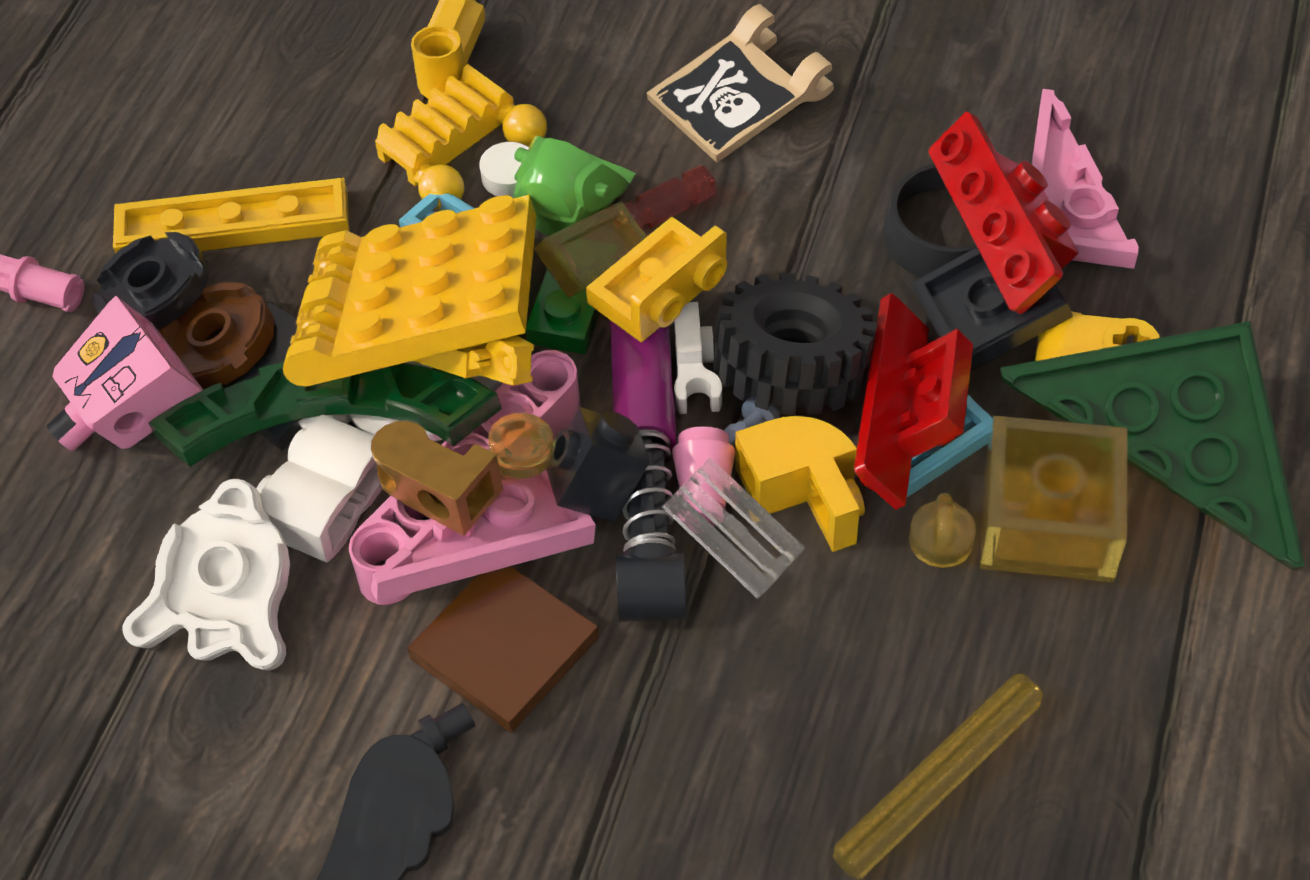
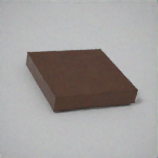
(503, 644)

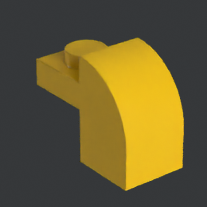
(803, 462)

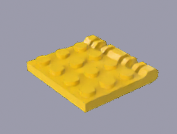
(414, 291)

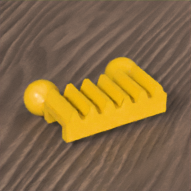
(450, 126)

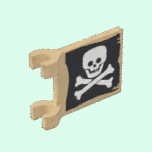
(737, 88)

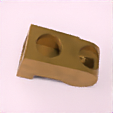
(435, 478)

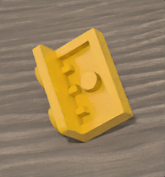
(659, 278)

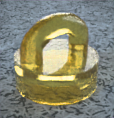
(521, 445)
(942, 532)

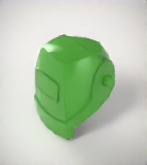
(566, 183)

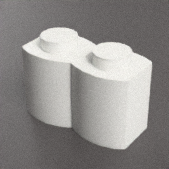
(322, 487)

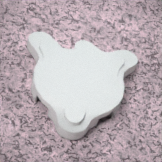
(219, 581)

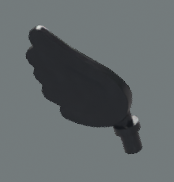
(396, 803)

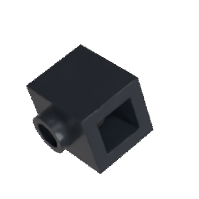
(597, 463)

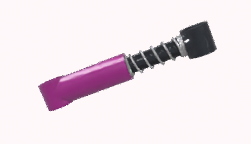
(650, 567)

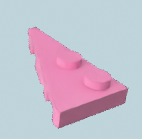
(1078, 189)
(513, 530)

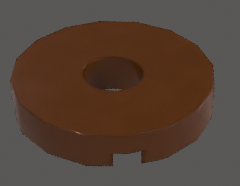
(237, 348)

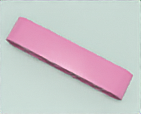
(550, 395)

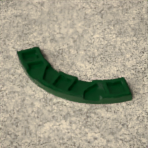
(401, 392)

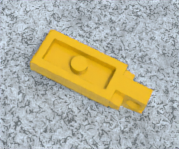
(501, 360)

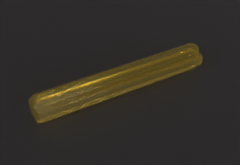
(937, 776)

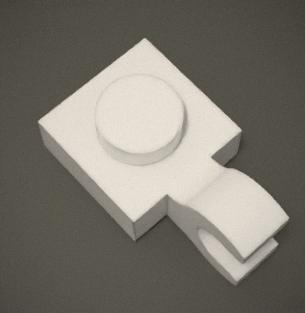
(693, 349)

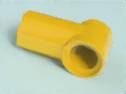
(446, 43)

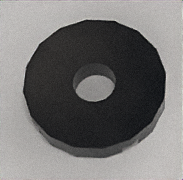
(178, 273)

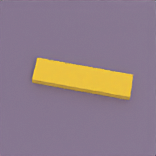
(239, 216)

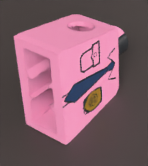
(118, 380)

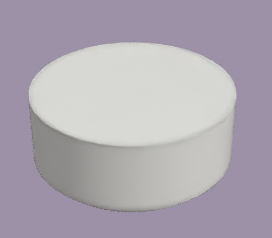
(499, 168)

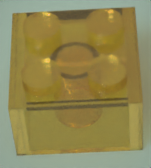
(1054, 498)

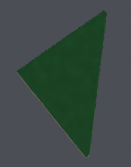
(1191, 423)

